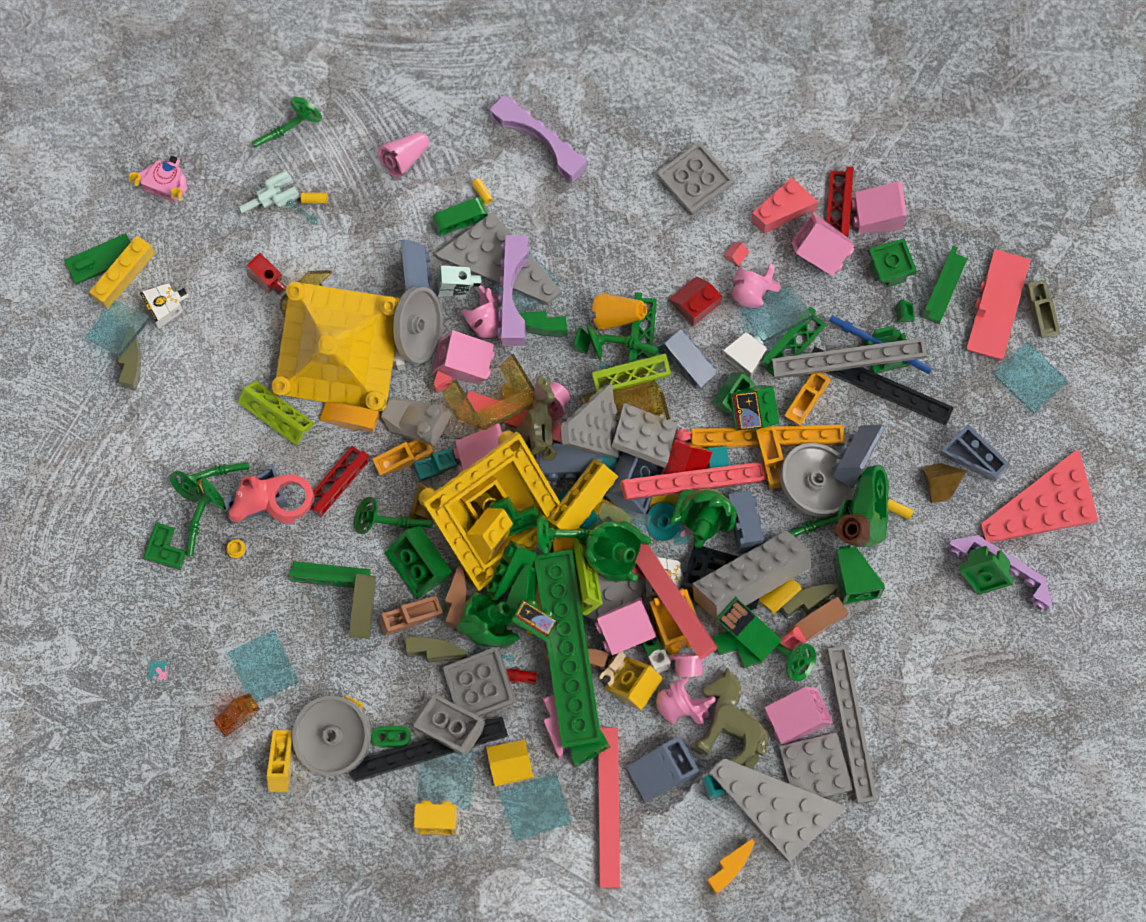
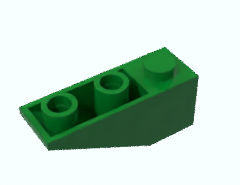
(506, 572)

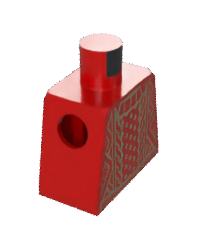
(260, 269)

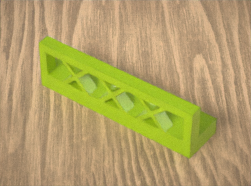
(631, 371)
(273, 413)
(587, 579)

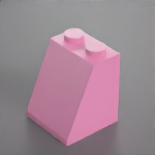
(879, 208)
(822, 245)
(463, 357)
(476, 446)
(625, 626)
(798, 715)

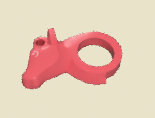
(260, 495)

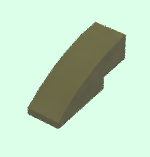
(1042, 308)
(131, 365)
(808, 599)
(362, 606)
(435, 649)

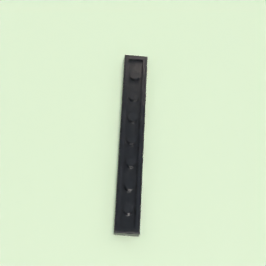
(894, 392)
(420, 752)

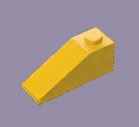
(280, 761)

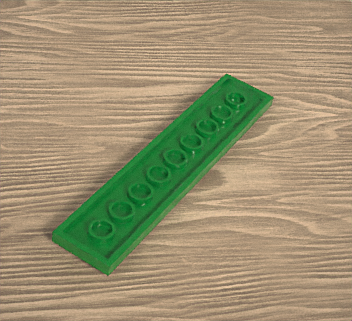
(568, 650)

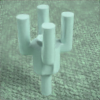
(272, 193)

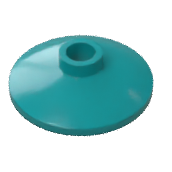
(657, 524)

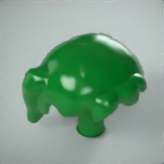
(704, 513)
(614, 550)
(483, 622)

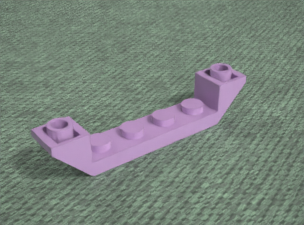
(1041, 598)

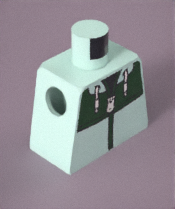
(456, 281)

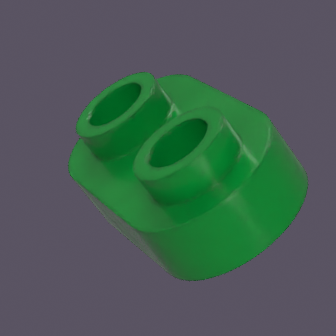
(391, 736)

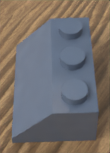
(415, 265)
(857, 453)
(568, 463)
(630, 468)

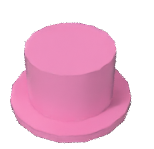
(562, 397)
(687, 664)

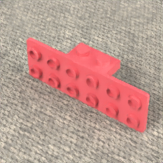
(998, 304)

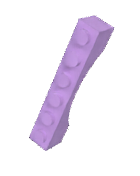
(511, 116)
(516, 256)

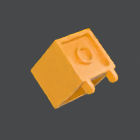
(665, 626)

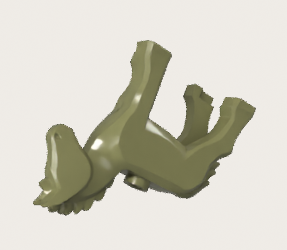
(537, 423)
(732, 722)

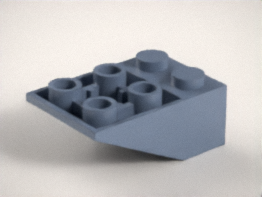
(663, 769)

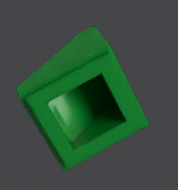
(581, 341)

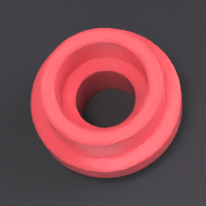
(682, 434)

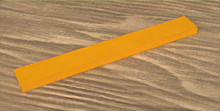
(786, 435)

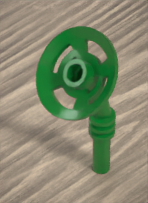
(303, 114)
(599, 340)
(190, 484)
(210, 495)
(371, 517)
(822, 522)
(547, 534)
(798, 660)

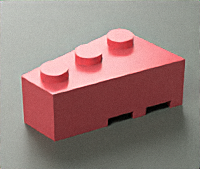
(784, 205)

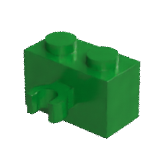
(735, 382)

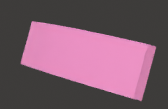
(552, 725)

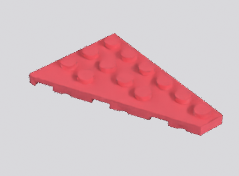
(1051, 503)

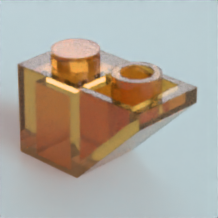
(236, 714)

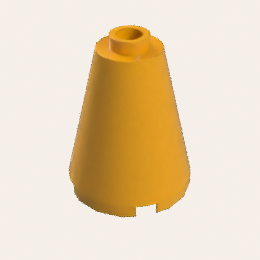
(616, 311)

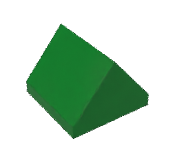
(905, 311)

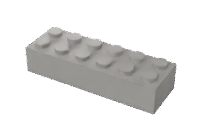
(753, 573)

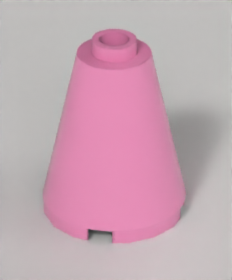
(402, 153)

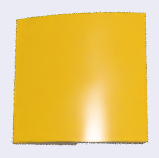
(779, 596)

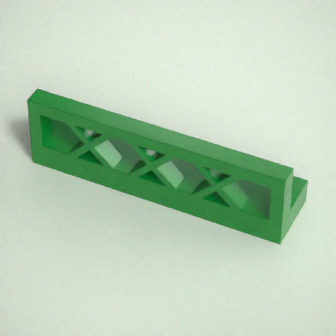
(945, 286)
(636, 328)
(790, 337)
(325, 574)

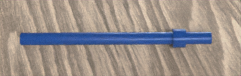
(848, 327)

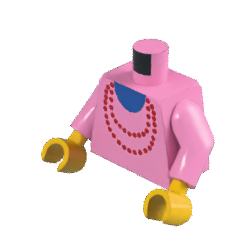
(162, 179)

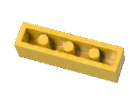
(122, 272)
(583, 496)

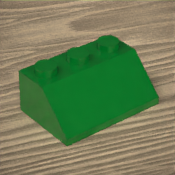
(418, 561)

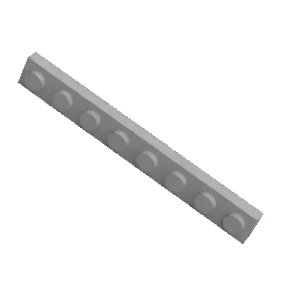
(849, 358)
(852, 724)

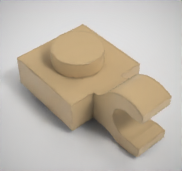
(614, 664)

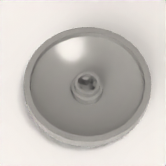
(417, 324)
(809, 480)
(331, 736)

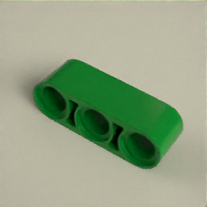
(459, 216)

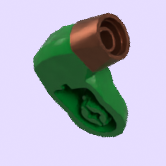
(868, 510)

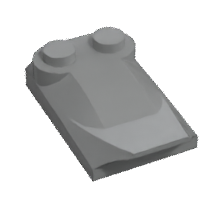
(416, 420)
(449, 724)

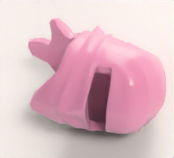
(753, 288)
(485, 318)
(677, 703)

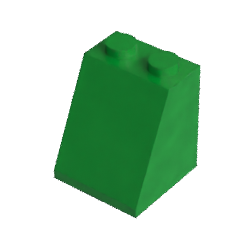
(855, 576)

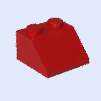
(696, 300)
(687, 457)

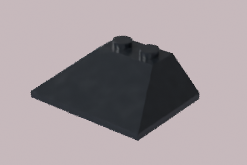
(703, 562)

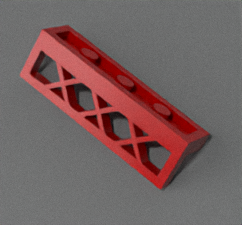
(846, 201)
(340, 483)

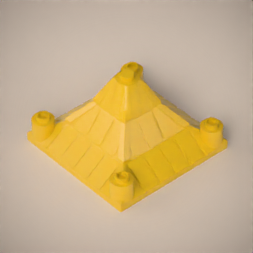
(336, 346)
(461, 501)

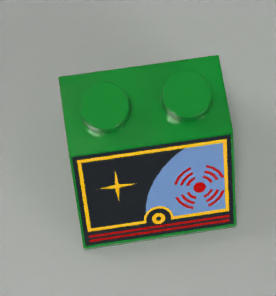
(754, 408)
(534, 620)

